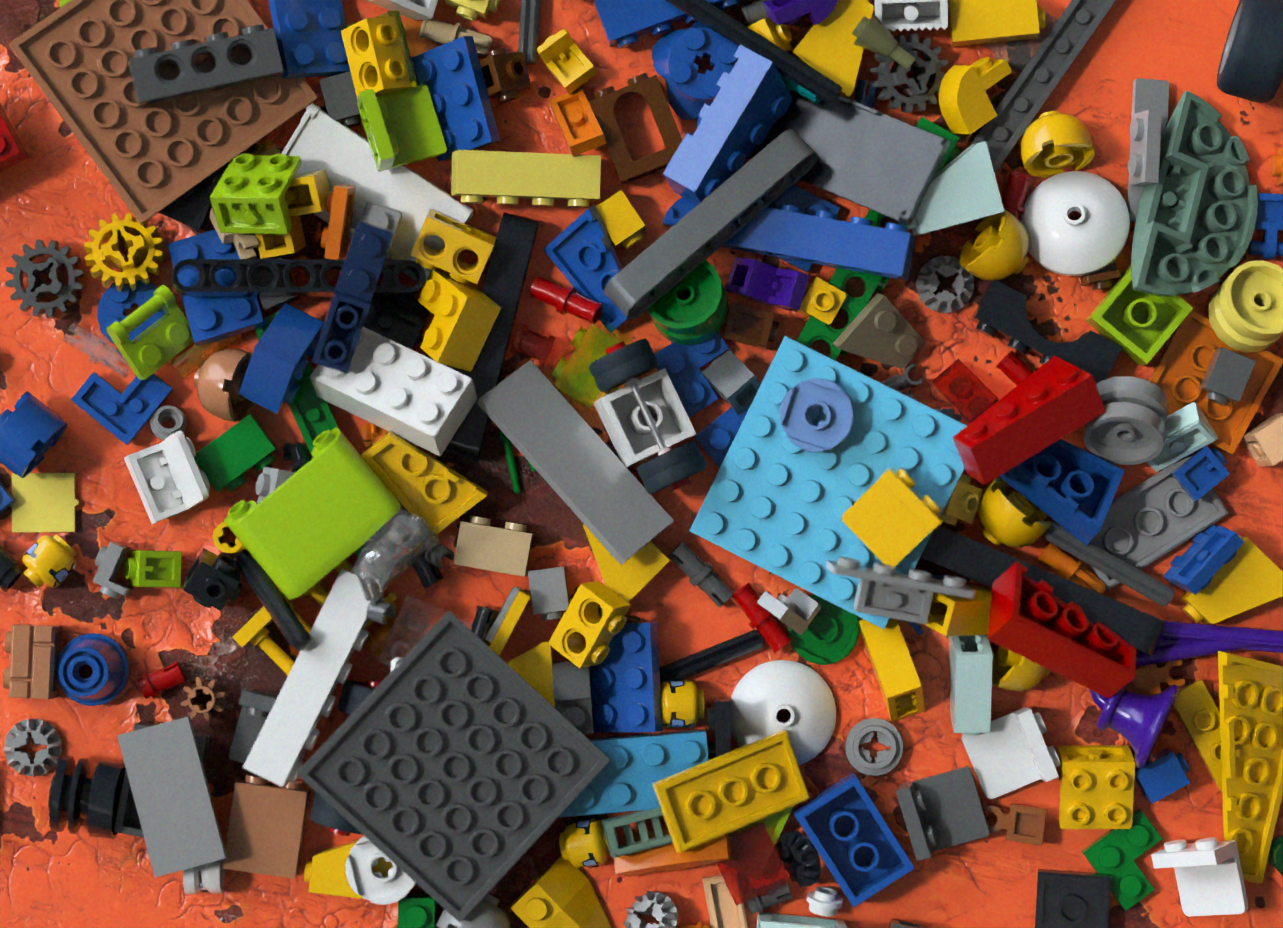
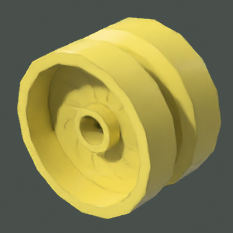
(1249, 307)

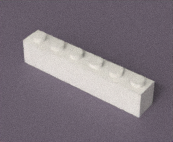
(311, 683)

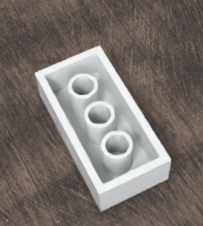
(399, 391)

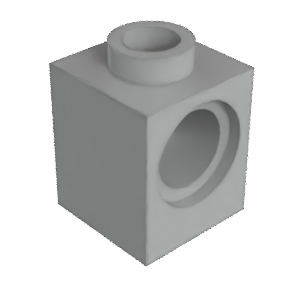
(549, 592)

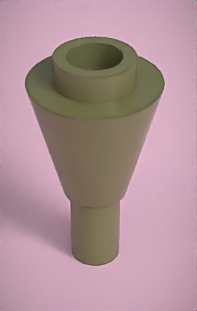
(876, 38)

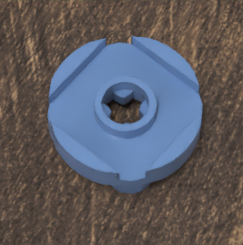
(798, 424)

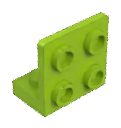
(401, 126)
(253, 194)

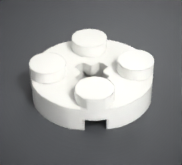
(370, 883)

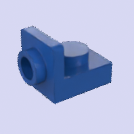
(1201, 472)

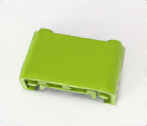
(314, 516)

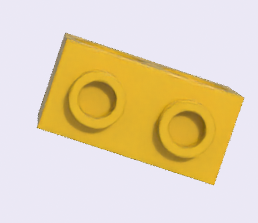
(376, 56)
(457, 238)
(583, 619)

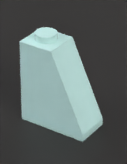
(960, 192)
(970, 683)

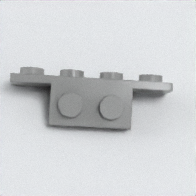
(1147, 127)
(896, 594)

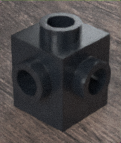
(213, 580)

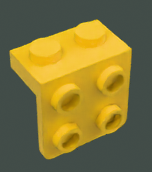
(892, 516)

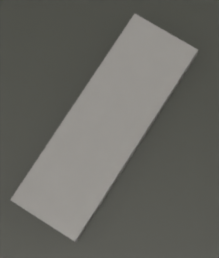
(575, 462)

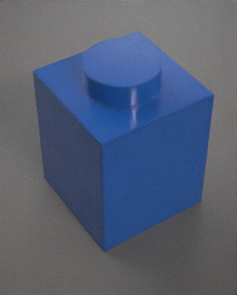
(1162, 775)

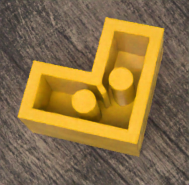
(304, 196)
(460, 320)

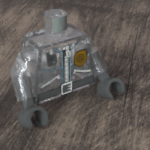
(391, 553)

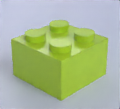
(1137, 319)

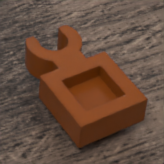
(1023, 823)

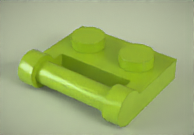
(159, 341)

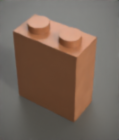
(267, 827)

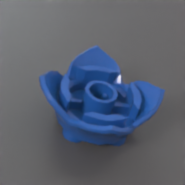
(674, 61)

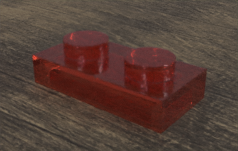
(964, 390)

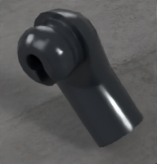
(296, 453)

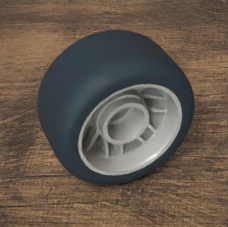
(1253, 52)

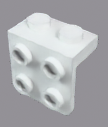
(168, 477)
(1011, 753)
(1206, 876)

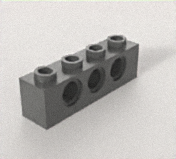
(153, 88)

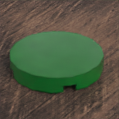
(828, 636)

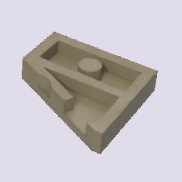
(881, 335)

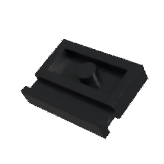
(397, 319)

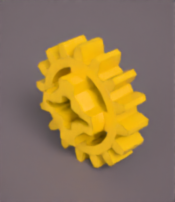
(108, 255)

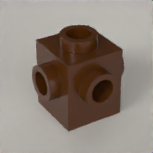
(505, 74)

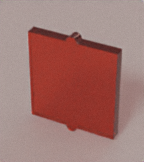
(753, 865)

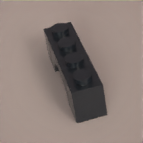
(1004, 313)

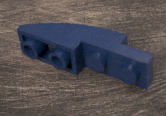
(352, 296)

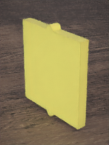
(44, 502)

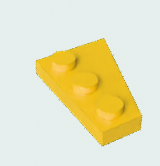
(421, 481)

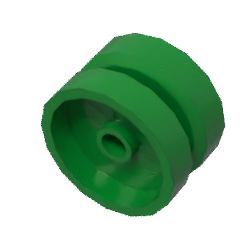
(692, 308)

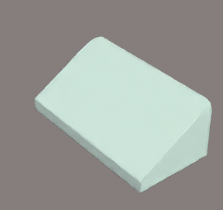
(1185, 433)

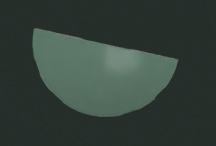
(1199, 211)

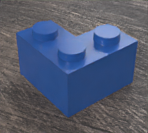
(281, 359)

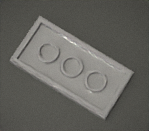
(1154, 520)
(172, 796)

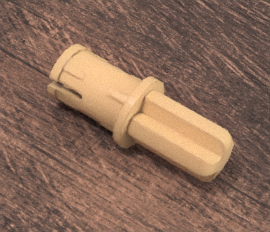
(444, 32)

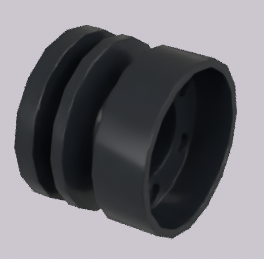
(80, 796)

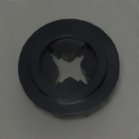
(799, 858)

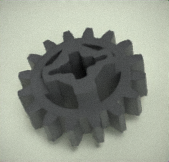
(915, 86)
(54, 267)

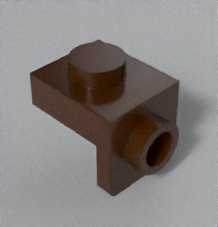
(750, 326)

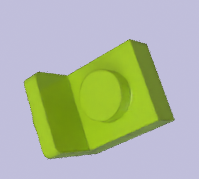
(153, 568)

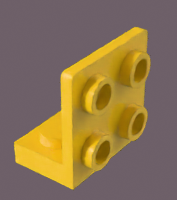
(1096, 786)

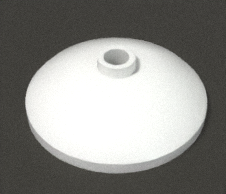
(1081, 244)
(789, 687)

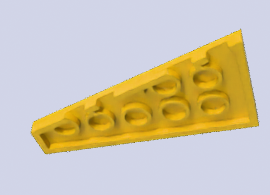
(1251, 756)

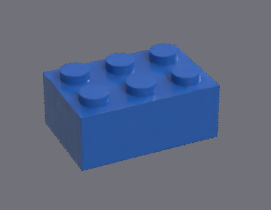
(853, 839)

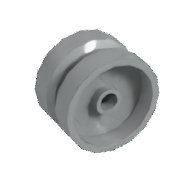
(1133, 422)

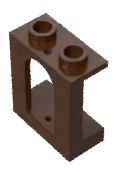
(604, 112)

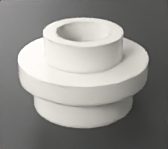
(824, 901)

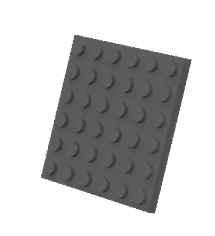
(453, 766)

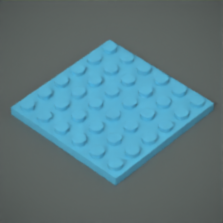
(788, 503)

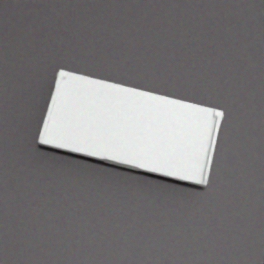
(349, 160)

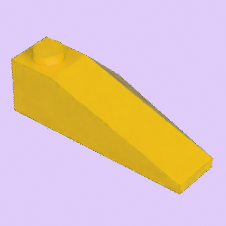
(561, 900)

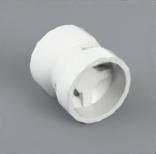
(204, 877)

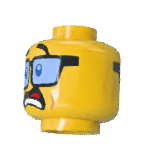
(49, 561)
(681, 704)
(584, 843)

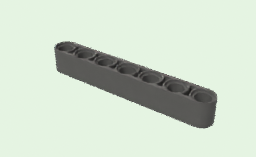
(711, 224)

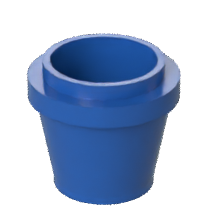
(108, 664)

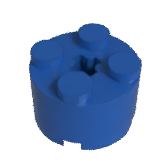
(28, 434)

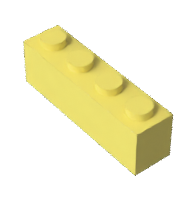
(525, 176)

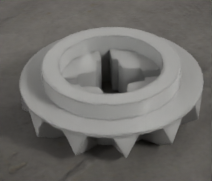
(944, 301)
(43, 734)
(886, 758)
(652, 903)

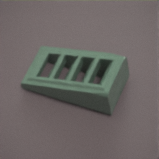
(639, 817)

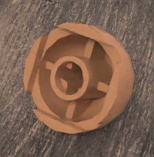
(220, 383)

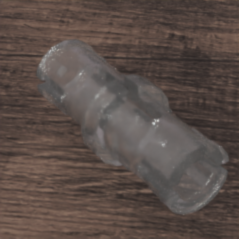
(97, 348)

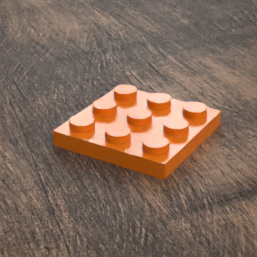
(1184, 367)

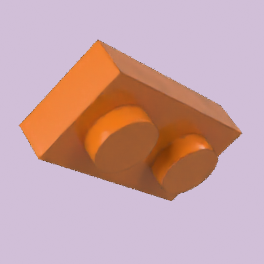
(577, 122)
(336, 236)

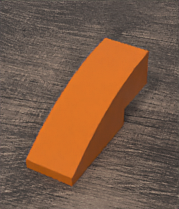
(667, 859)

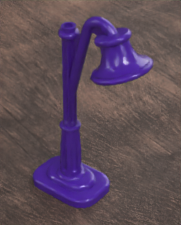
(1142, 716)

